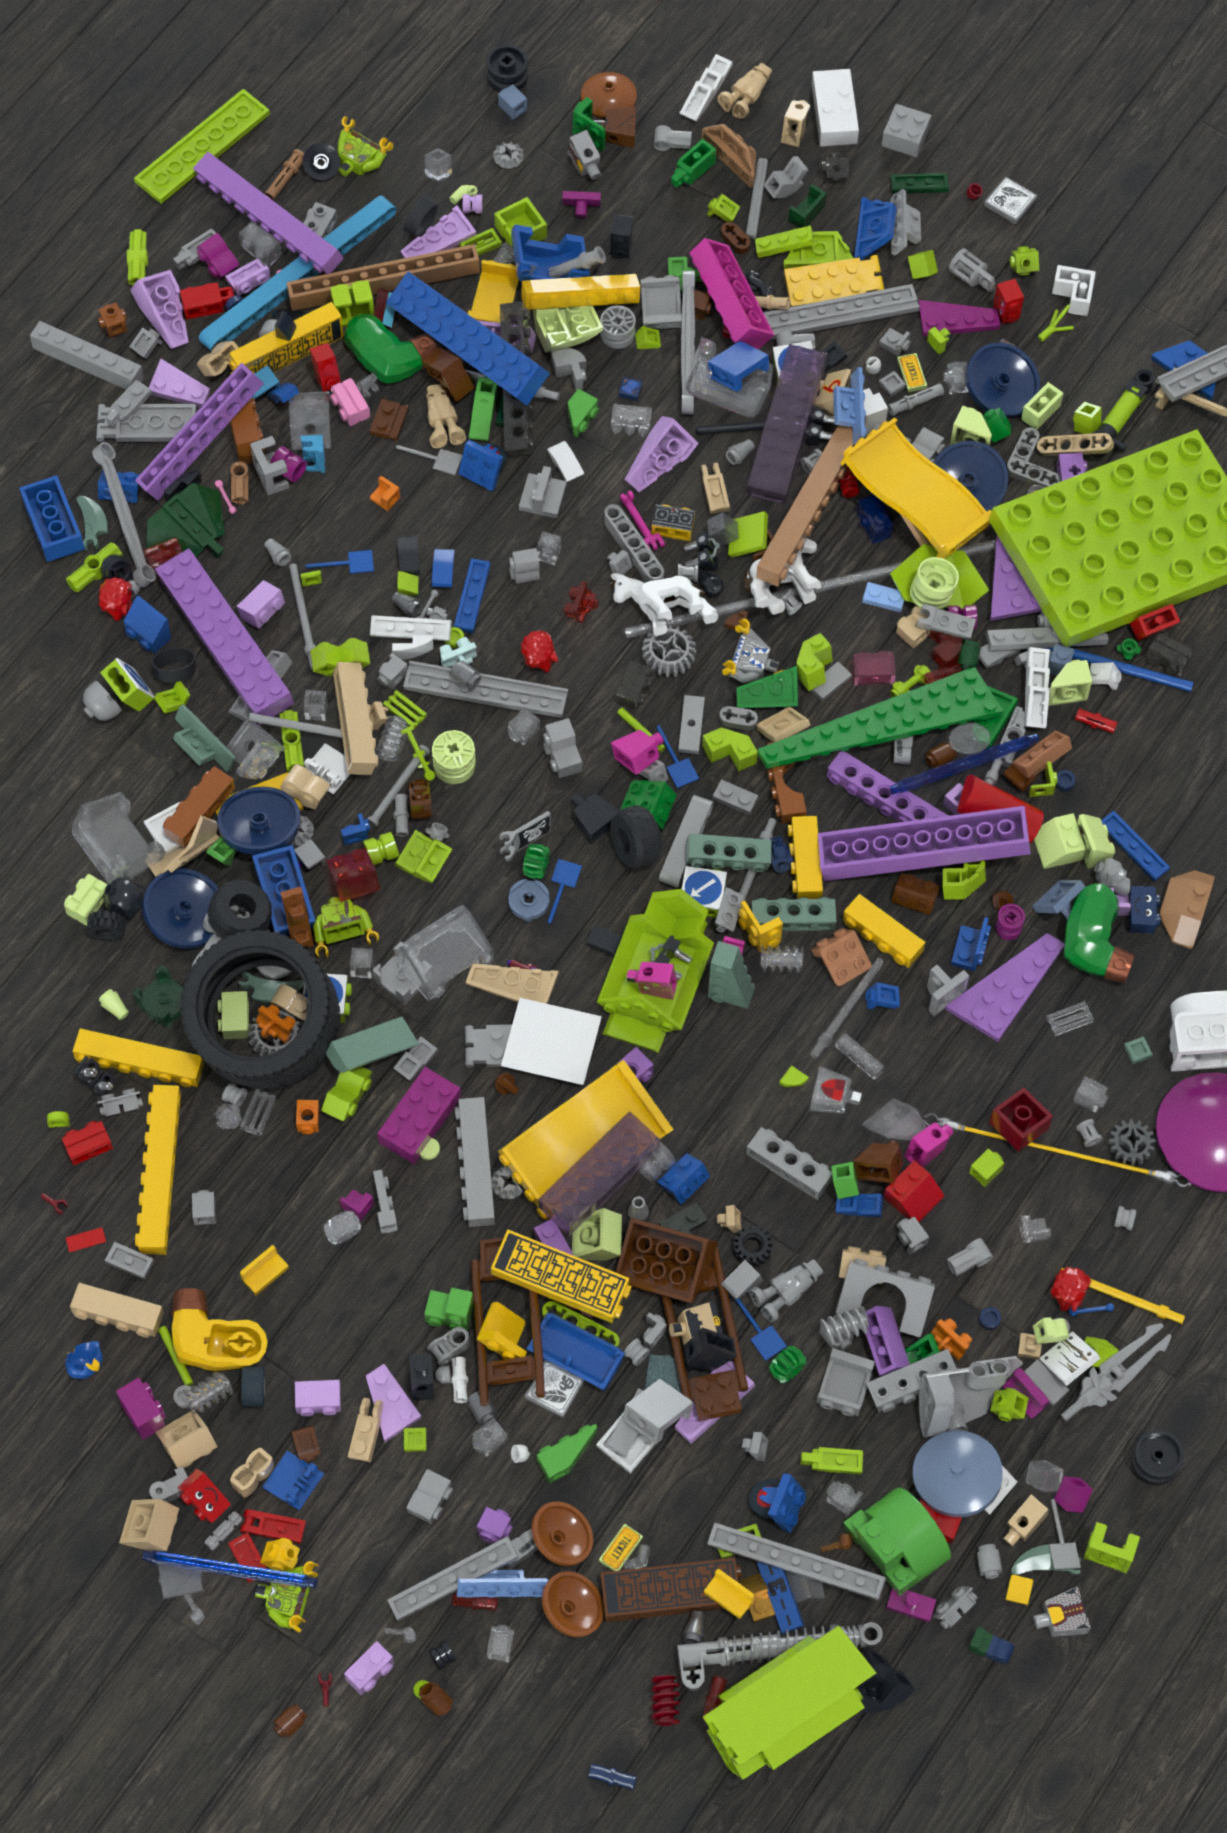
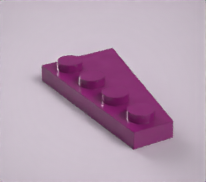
(956, 317)

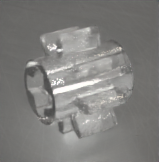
(228, 1116)

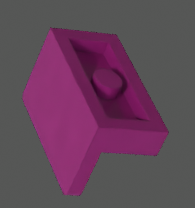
(1026, 1386)

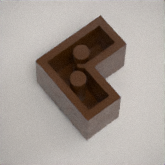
(449, 372)

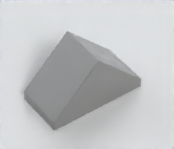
(742, 1280)

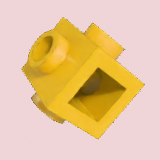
(280, 1555)

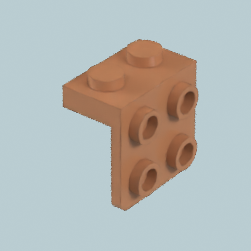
(842, 956)

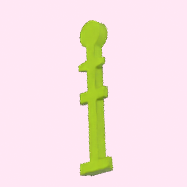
(429, 775)

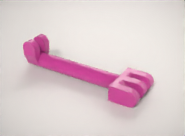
(649, 538)

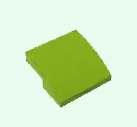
(423, 857)

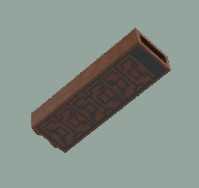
(662, 1589)

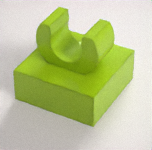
(938, 339)

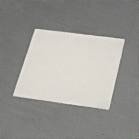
(551, 1041)

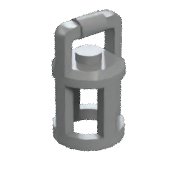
(976, 276)

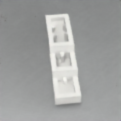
(706, 88)
(1037, 688)

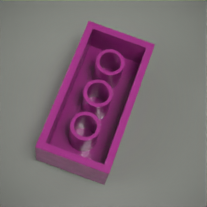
(419, 1115)

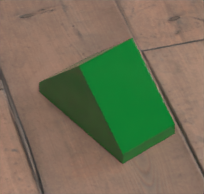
(922, 1349)

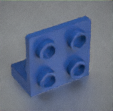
(971, 946)

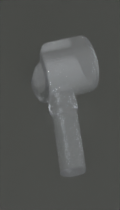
(197, 1615)
(408, 1633)

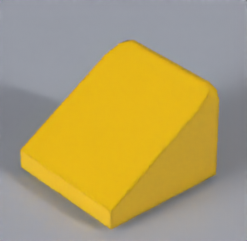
(1019, 1589)

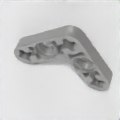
(1023, 462)

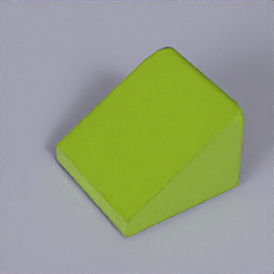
(647, 338)
(311, 578)
(407, 583)

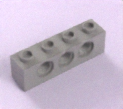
(812, 1185)

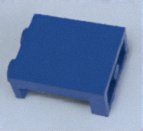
(736, 363)

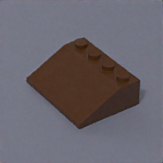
(665, 1260)

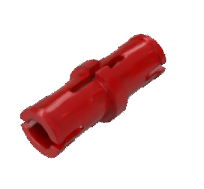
(1083, 716)

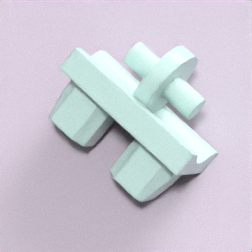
(465, 652)

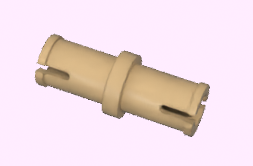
(771, 302)

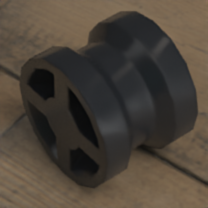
(442, 1655)

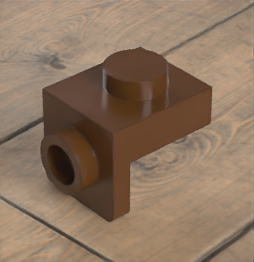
(306, 1443)

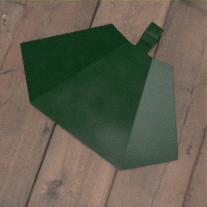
(191, 517)

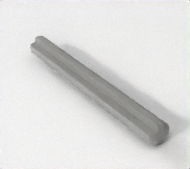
(756, 198)

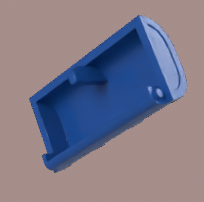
(578, 1351)

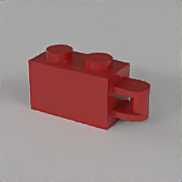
(204, 300)

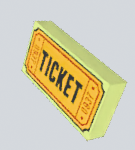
(912, 372)
(620, 1548)

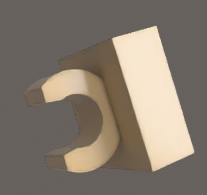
(378, 715)
(731, 1219)
(1028, 1346)

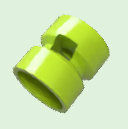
(382, 848)

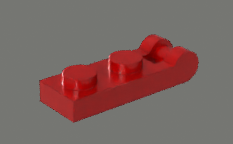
(273, 1526)

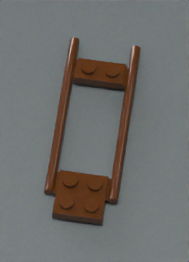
(510, 1369)
(718, 1392)

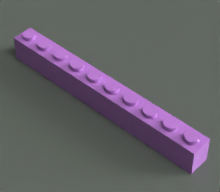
(268, 214)

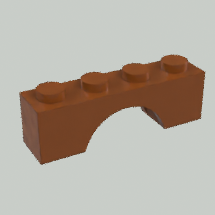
(789, 802)

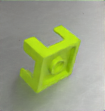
(1110, 1555)

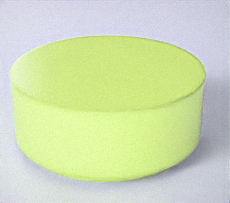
(431, 1150)

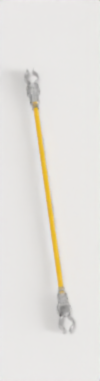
(1166, 1176)

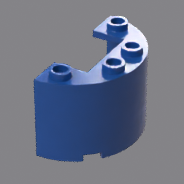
(536, 257)

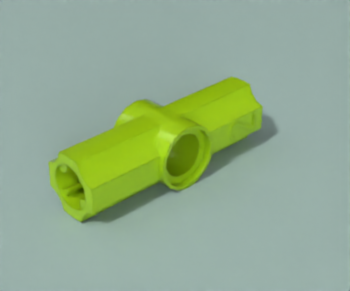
(137, 256)
(85, 574)
(292, 751)

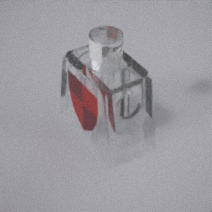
(832, 1092)

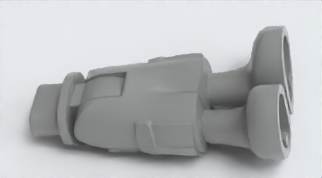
(788, 1287)

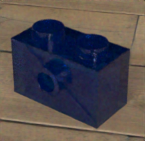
(874, 518)

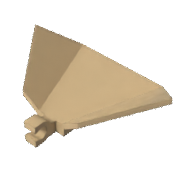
(203, 838)

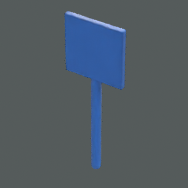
(358, 562)
(680, 772)
(564, 874)
(767, 1341)

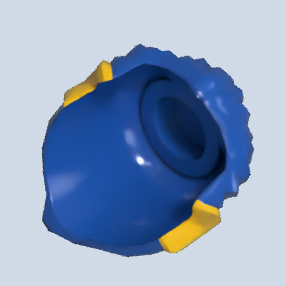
(84, 1360)

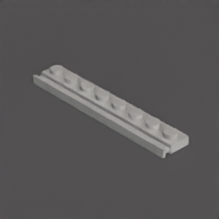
(844, 311)
(1194, 374)
(490, 691)

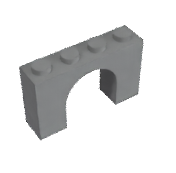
(916, 1291)

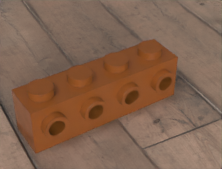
(202, 801)

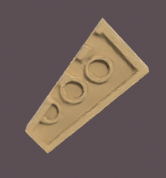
(513, 982)

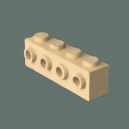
(117, 1310)

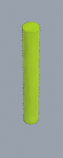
(636, 725)
(180, 1367)

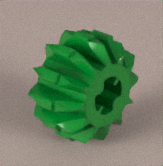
(536, 861)
(787, 1364)

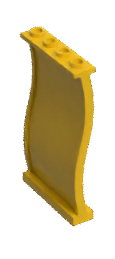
(916, 488)
(572, 1129)

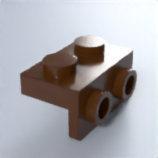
(915, 893)

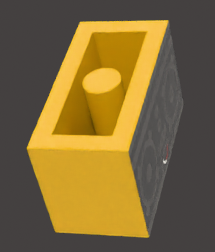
(673, 522)

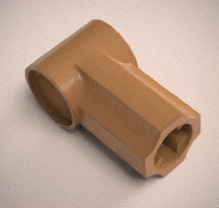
(240, 483)

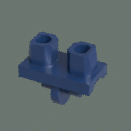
(780, 855)

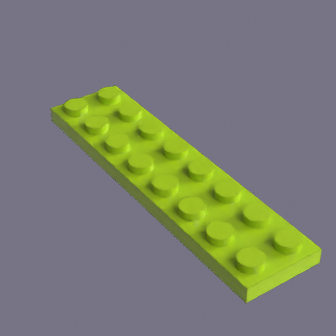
(213, 136)

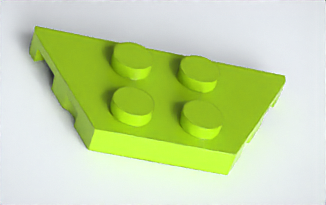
(826, 248)

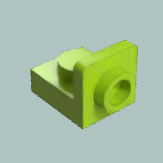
(723, 208)

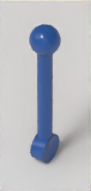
(1109, 1307)

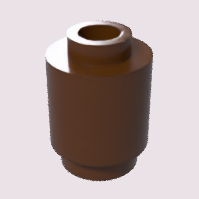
(940, 755)
(435, 1698)
(289, 1721)

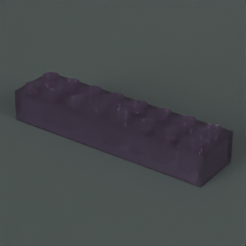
(787, 423)

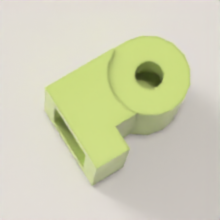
(1054, 1330)

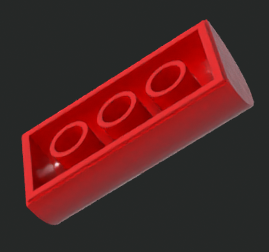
(983, 796)

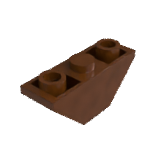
(420, 799)

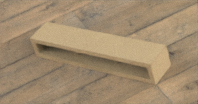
(354, 718)

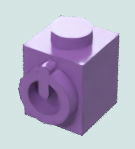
(494, 1525)

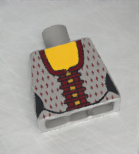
(584, 155)
(1064, 1615)

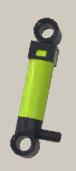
(1132, 398)

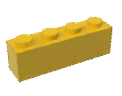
(806, 857)
(883, 931)

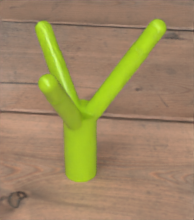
(1052, 327)

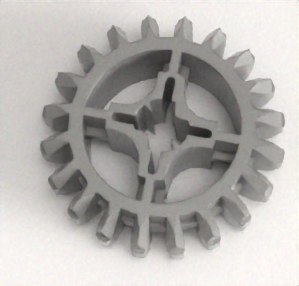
(676, 659)
(260, 1046)

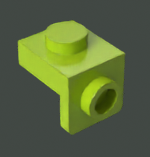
(173, 698)

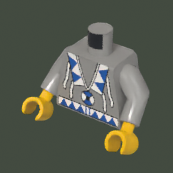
(750, 656)

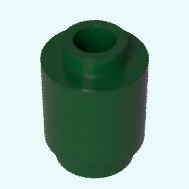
(969, 654)

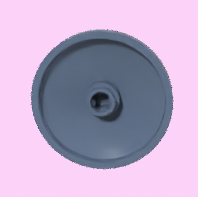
(957, 1473)

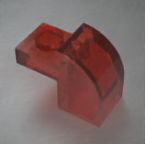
(947, 650)

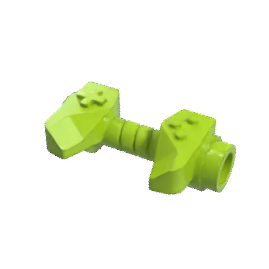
(918, 677)

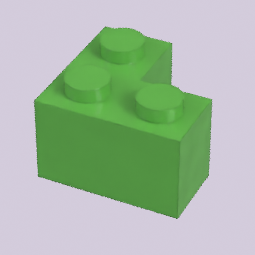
(449, 1309)

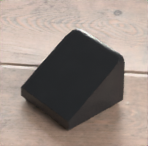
(285, 327)

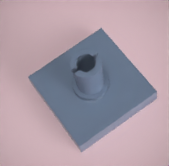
(1059, 897)

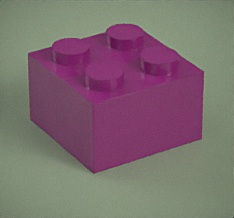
(141, 1408)

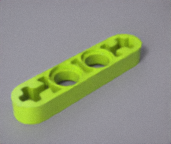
(582, 1321)

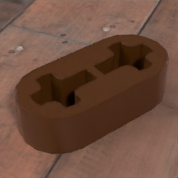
(733, 239)

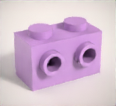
(261, 604)
(318, 1397)
(369, 1668)

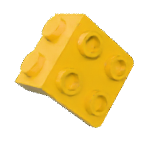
(766, 934)
(502, 1332)

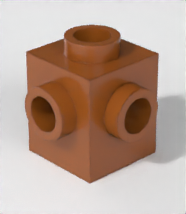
(112, 319)

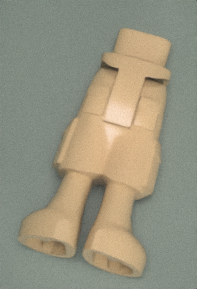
(747, 88)
(442, 413)

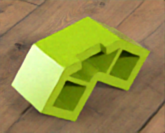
(326, 655)
(811, 661)
(727, 742)
(961, 882)
(346, 1094)

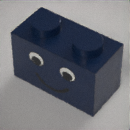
(1143, 909)

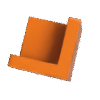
(386, 494)

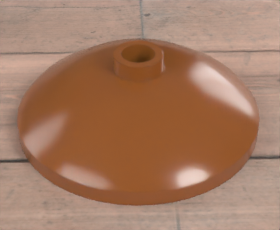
(609, 91)
(569, 1529)
(580, 1600)

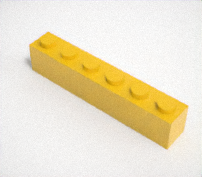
(580, 291)
(139, 1058)

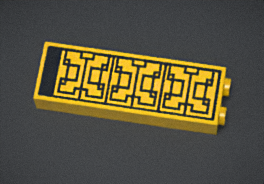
(312, 330)
(561, 1276)

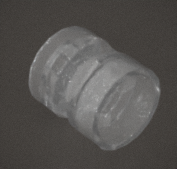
(663, 1161)

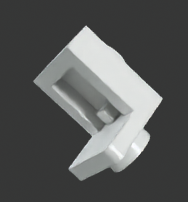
(1105, 674)

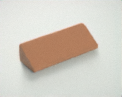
(1045, 751)

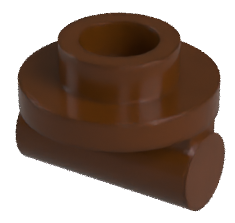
(1002, 898)
(506, 1083)

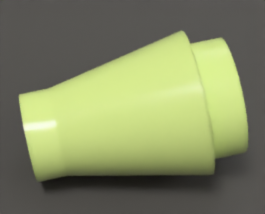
(111, 1002)

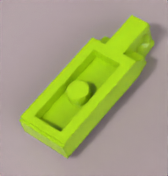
(834, 1460)

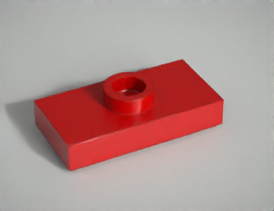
(246, 1552)

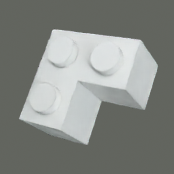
(1077, 285)
(875, 410)

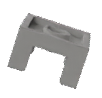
(266, 470)
(394, 980)

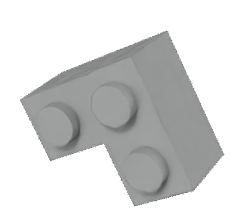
(561, 745)

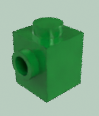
(997, 424)

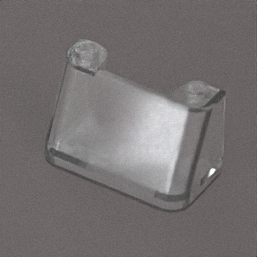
(745, 401)
(113, 840)
(444, 951)

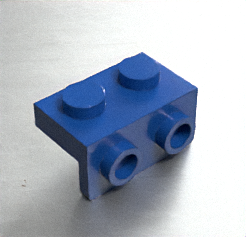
(128, 483)
(684, 1178)

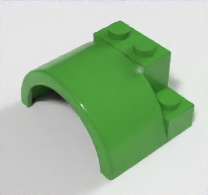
(897, 1530)

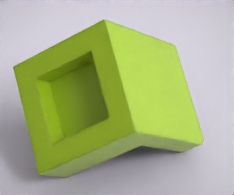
(922, 264)
(1102, 1348)

